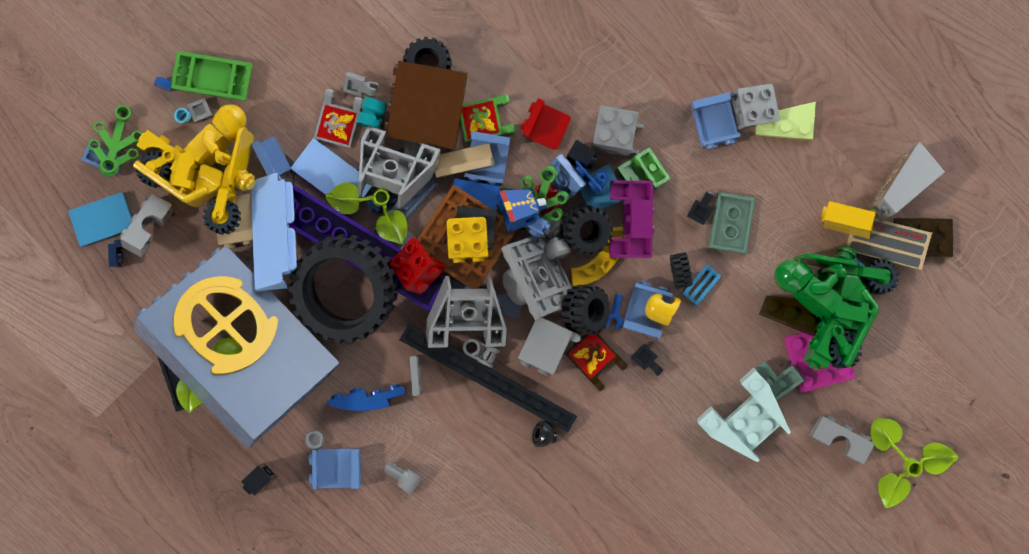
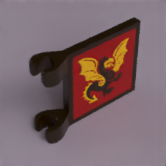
(593, 356)

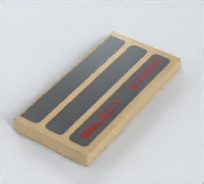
(893, 242)

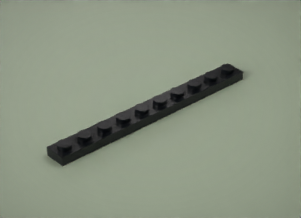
(490, 379)

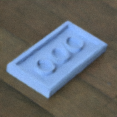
(325, 169)

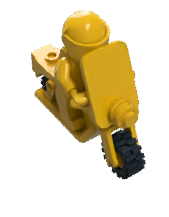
(191, 168)

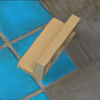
(464, 160)

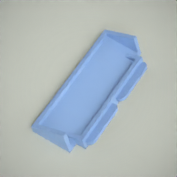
(272, 238)

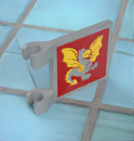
(336, 122)

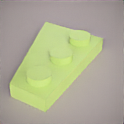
(794, 123)

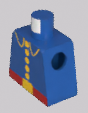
(519, 208)

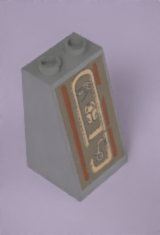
(907, 179)

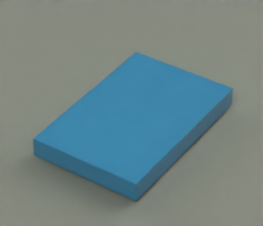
(101, 219)

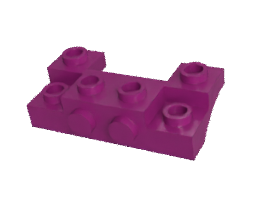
(637, 219)

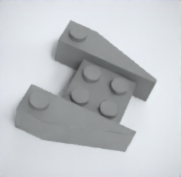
(393, 169)
(466, 312)

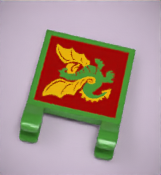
(484, 118)

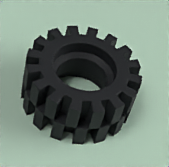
(681, 270)

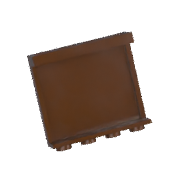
(426, 104)

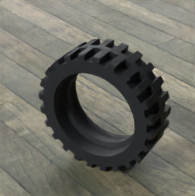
(320, 318)

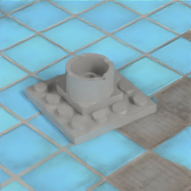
(534, 277)

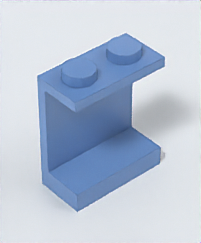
(500, 149)
(635, 316)
(335, 468)

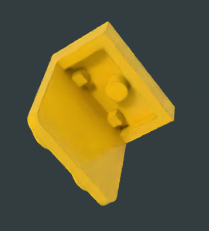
(467, 239)

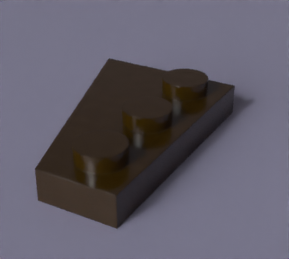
(789, 313)

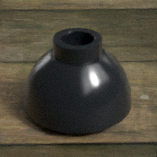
(543, 434)

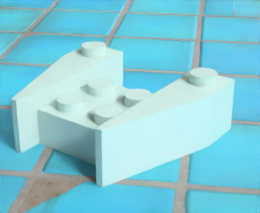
(750, 421)

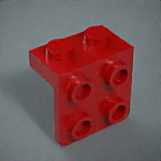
(545, 125)
(416, 267)

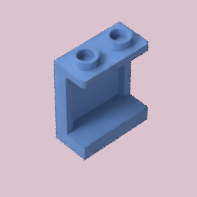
(715, 121)

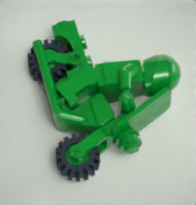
(842, 308)

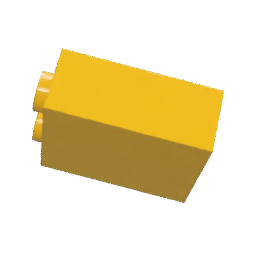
(848, 219)

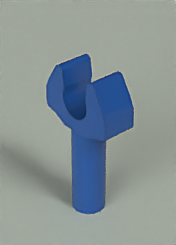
(615, 311)

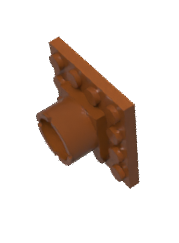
(435, 239)

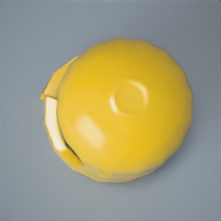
(660, 311)

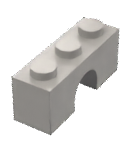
(152, 211)
(857, 446)

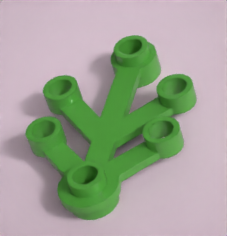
(114, 144)
(547, 179)

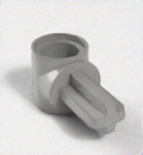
(407, 479)

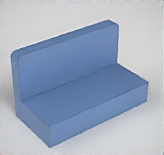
(271, 156)

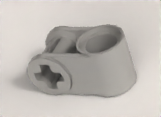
(482, 353)

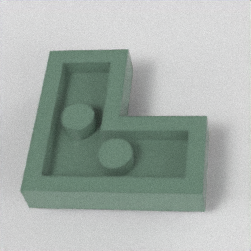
(780, 383)

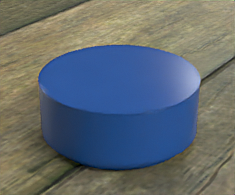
(163, 84)

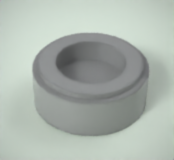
(314, 439)

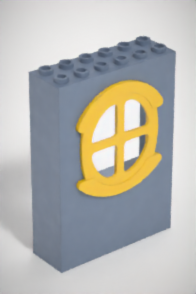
(242, 389)

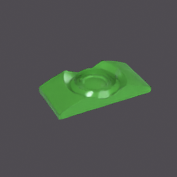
(211, 76)

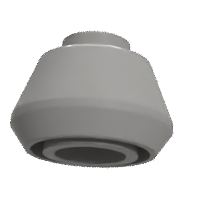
(557, 249)

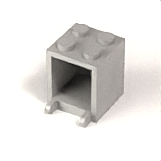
(615, 131)
(546, 346)

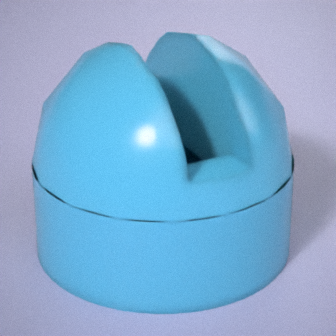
(180, 114)

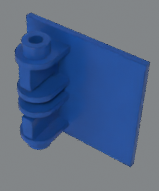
(594, 184)

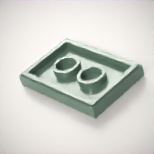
(731, 223)

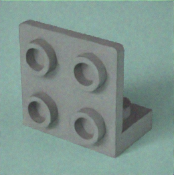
(754, 106)

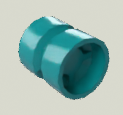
(371, 113)

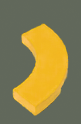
(598, 266)

